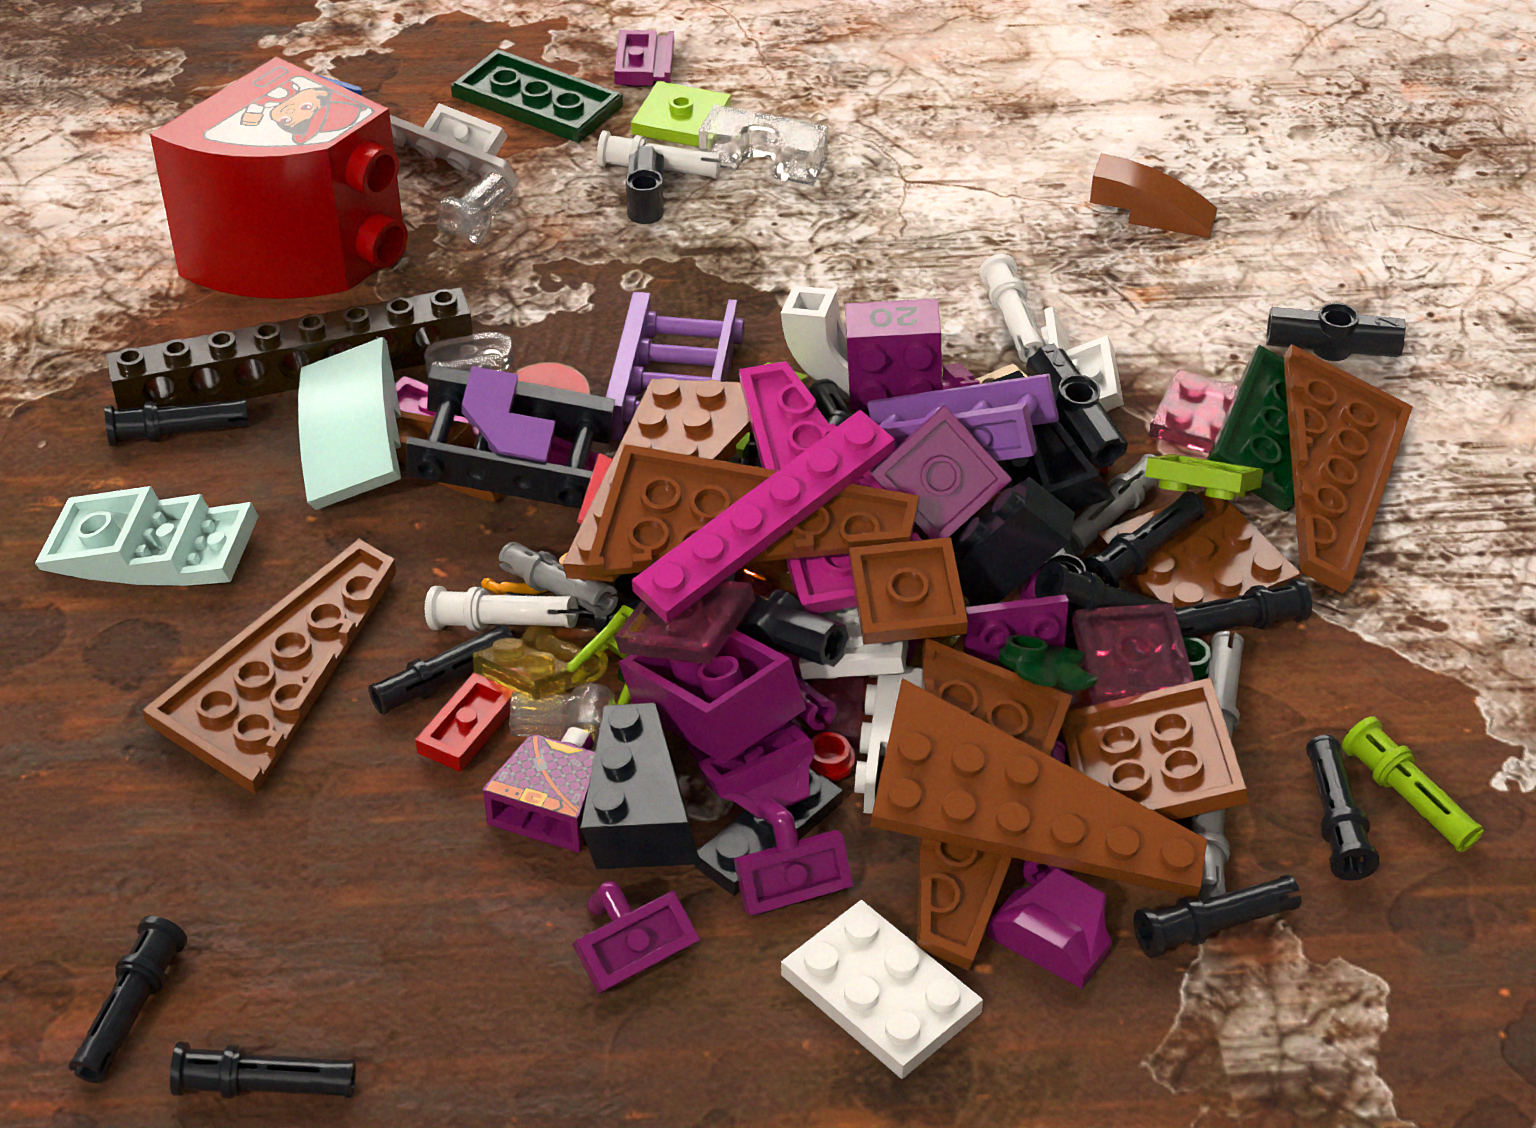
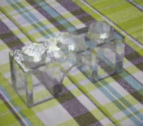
(739, 134)

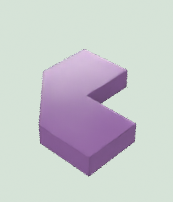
(488, 408)

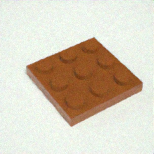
(1208, 559)
(1160, 750)

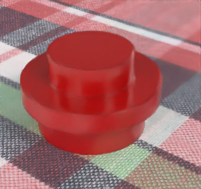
(833, 756)

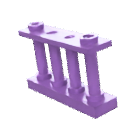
(638, 350)
(993, 412)

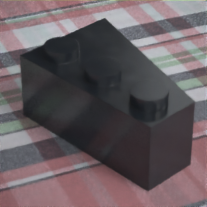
(1057, 466)
(1009, 541)

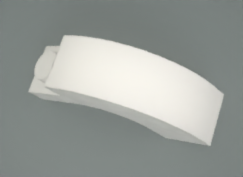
(817, 335)

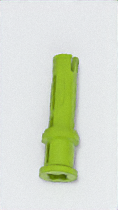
(1395, 767)

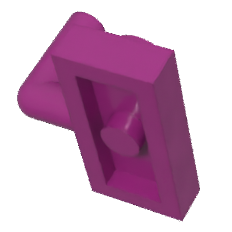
(793, 868)
(633, 938)

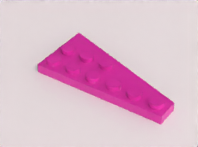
(783, 427)

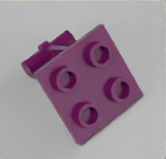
(1031, 616)

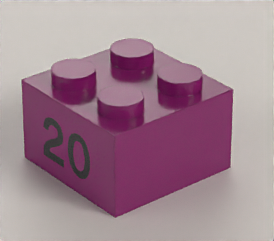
(892, 349)

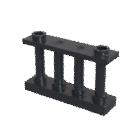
(575, 415)

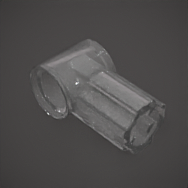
(472, 213)
(558, 712)

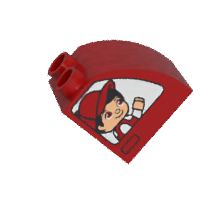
(281, 186)

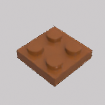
(907, 591)

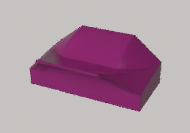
(768, 769)
(1055, 926)

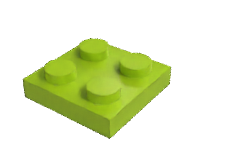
(1219, 478)

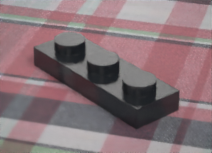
(750, 834)

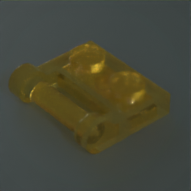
(537, 663)

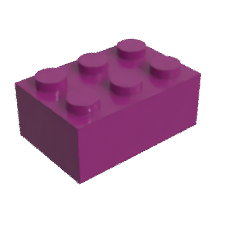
(723, 703)

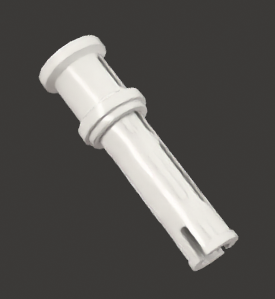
(617, 150)
(1009, 296)
(479, 609)

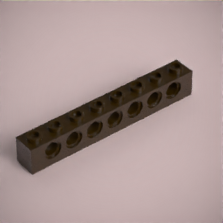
(271, 354)

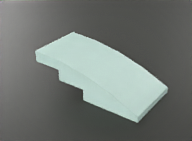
(348, 424)
(148, 540)

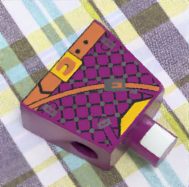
(543, 789)

